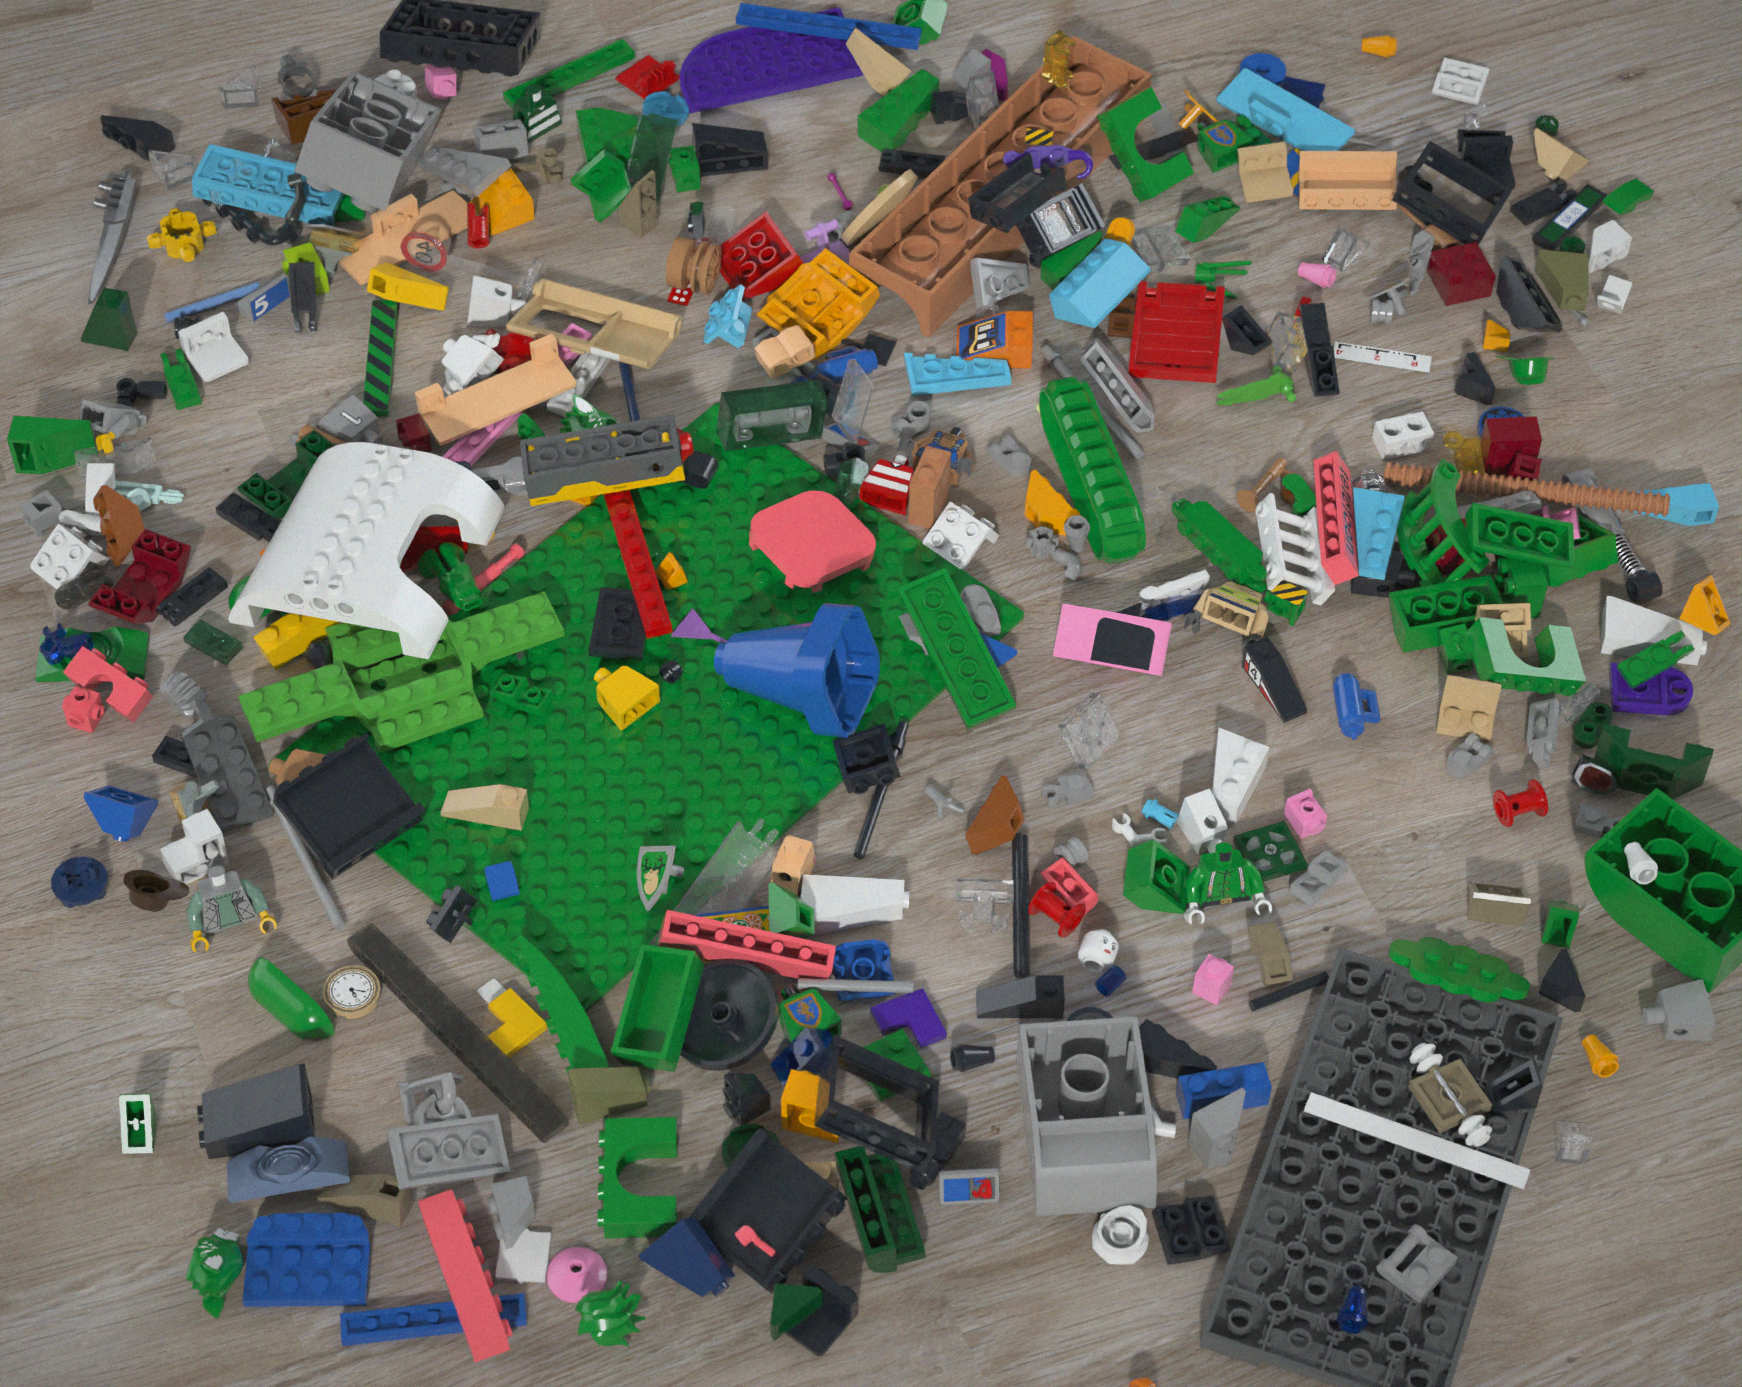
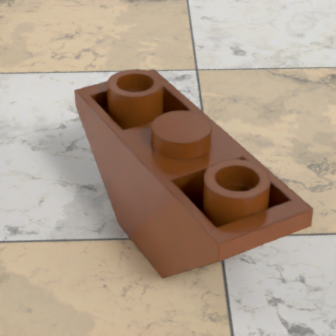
(119, 522)
(996, 819)

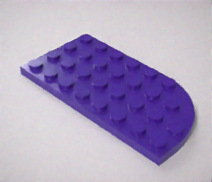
(762, 64)

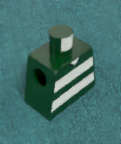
(537, 112)

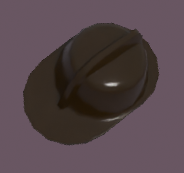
(153, 891)

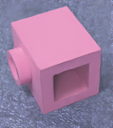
(440, 81)
(1213, 979)

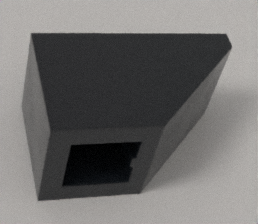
(745, 1097)

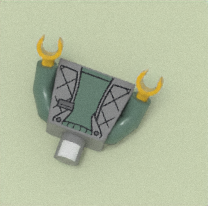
(225, 902)

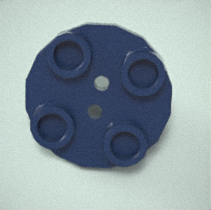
(67, 885)

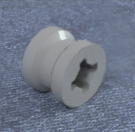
(1381, 311)
(1073, 852)

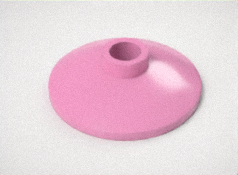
(570, 1285)

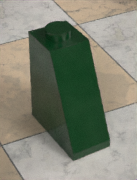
(111, 321)

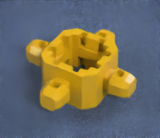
(177, 223)

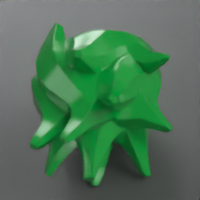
(609, 1315)

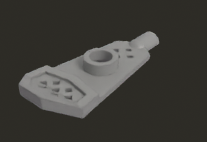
(1420, 254)

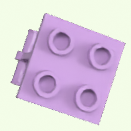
(821, 231)

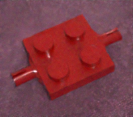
(513, 349)

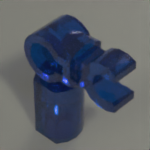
(57, 647)

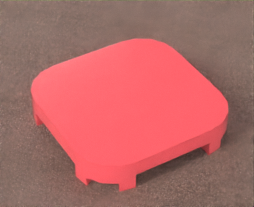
(812, 539)

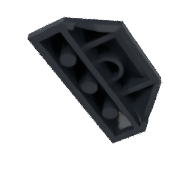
(1525, 299)

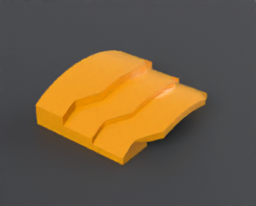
(821, 299)

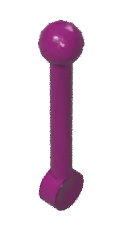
(847, 205)

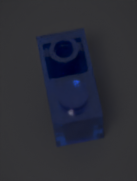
(802, 1054)

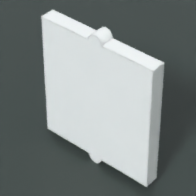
(526, 1259)

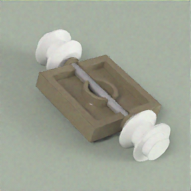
(1450, 1095)

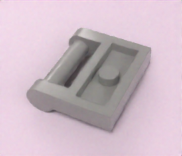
(1424, 1271)

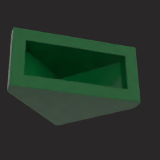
(792, 1306)

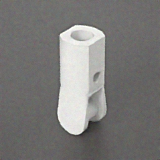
(87, 523)

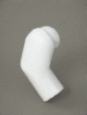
(1162, 1128)

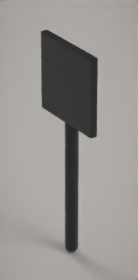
(882, 347)

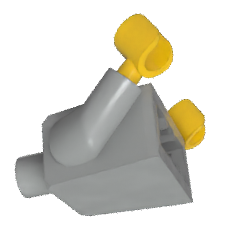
(111, 419)

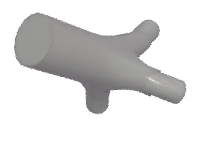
(941, 801)

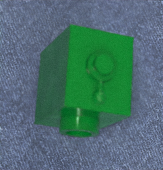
(684, 168)
(1455, 649)

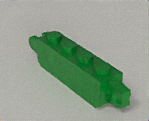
(1221, 543)

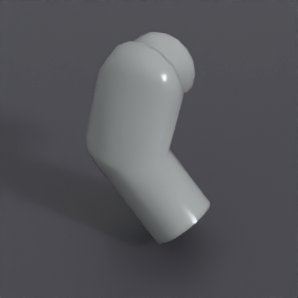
(1070, 561)

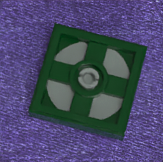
(1271, 850)

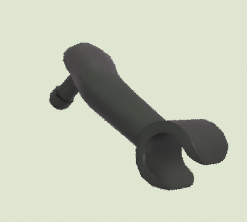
(294, 211)

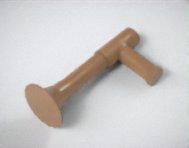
(1249, 499)

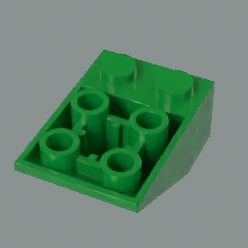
(47, 444)

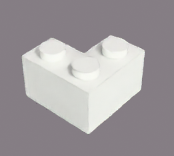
(198, 851)

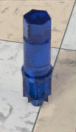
(1168, 610)

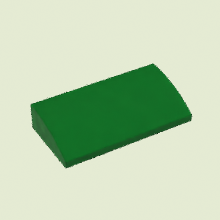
(1520, 536)

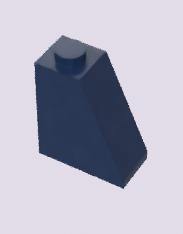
(689, 1259)

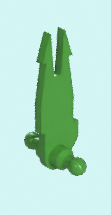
(1260, 389)

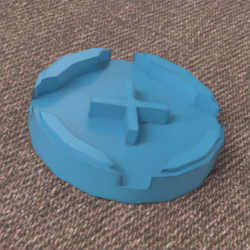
(665, 105)

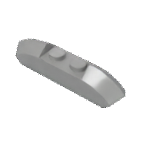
(1119, 386)

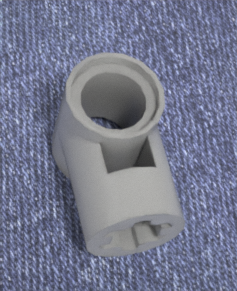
(913, 422)

